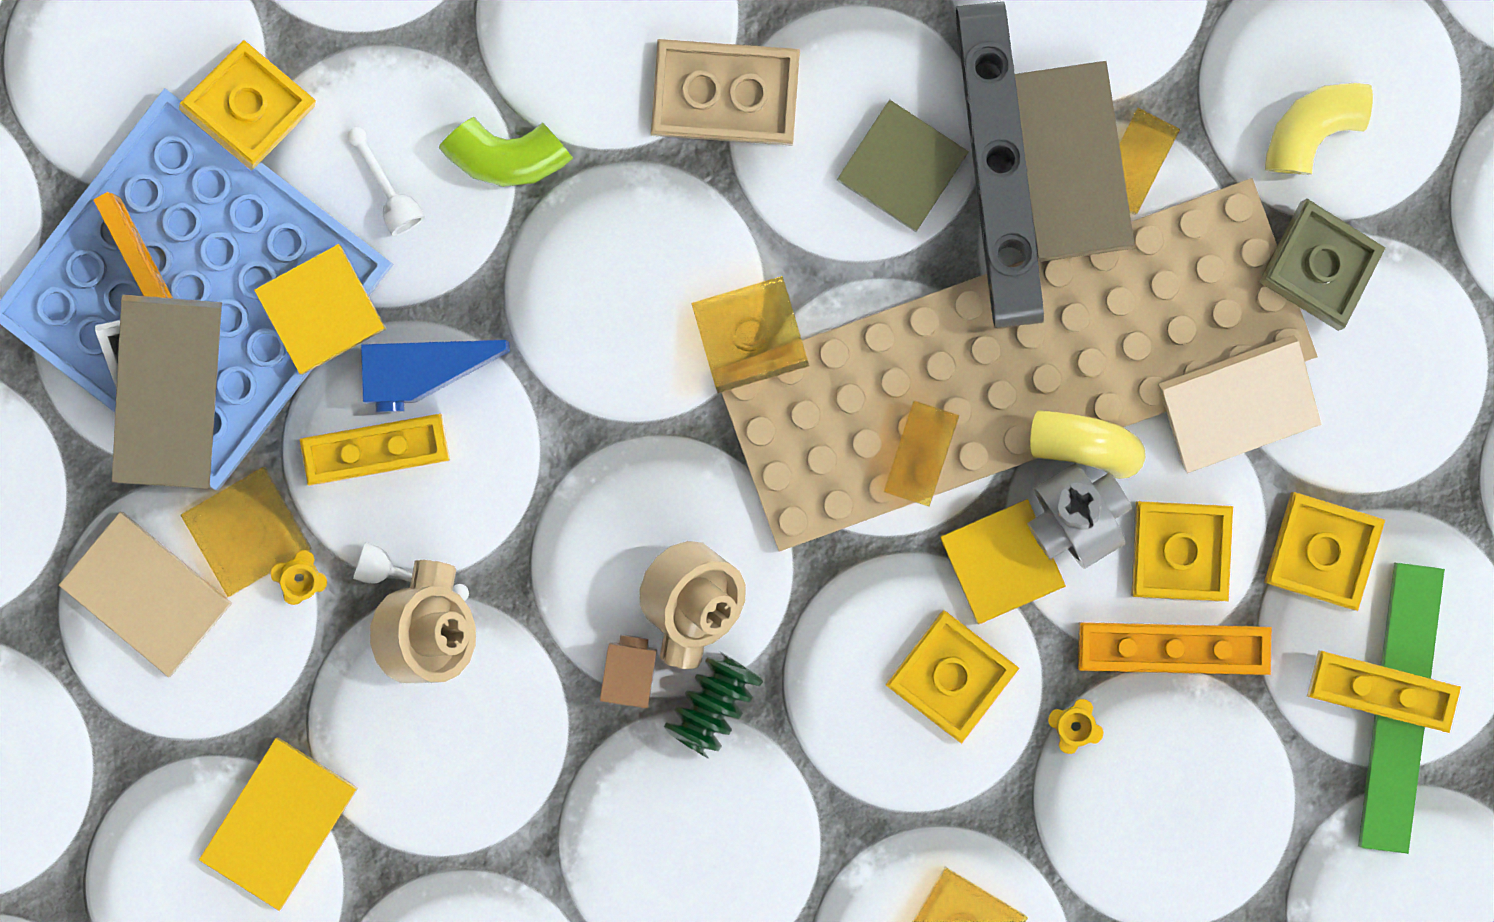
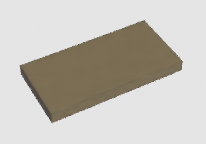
(1073, 162)
(166, 391)

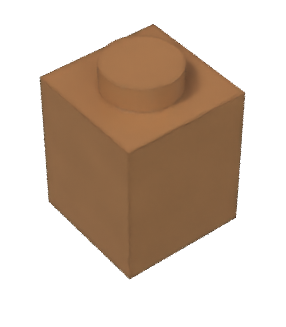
(629, 672)

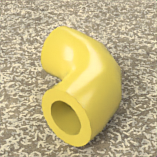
(1312, 120)
(1087, 443)

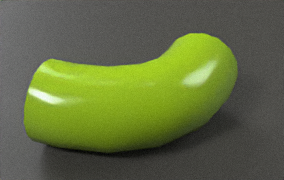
(504, 160)

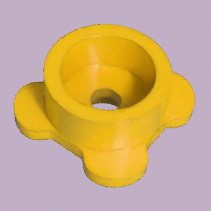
(294, 590)
(1088, 732)

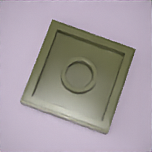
(902, 165)
(1322, 264)

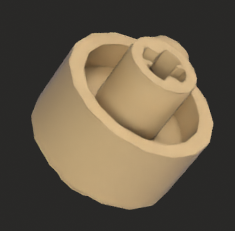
(692, 600)
(424, 629)

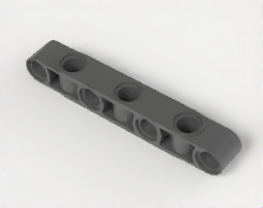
(1005, 196)

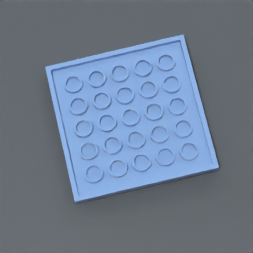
(213, 239)

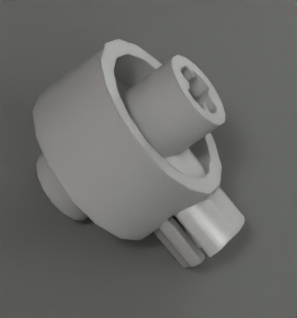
(1079, 516)

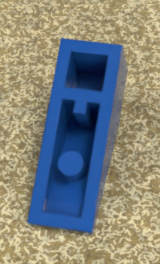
(413, 371)

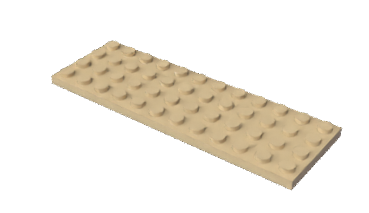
(1108, 337)

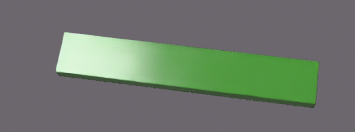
(1396, 743)

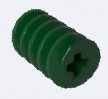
(713, 704)

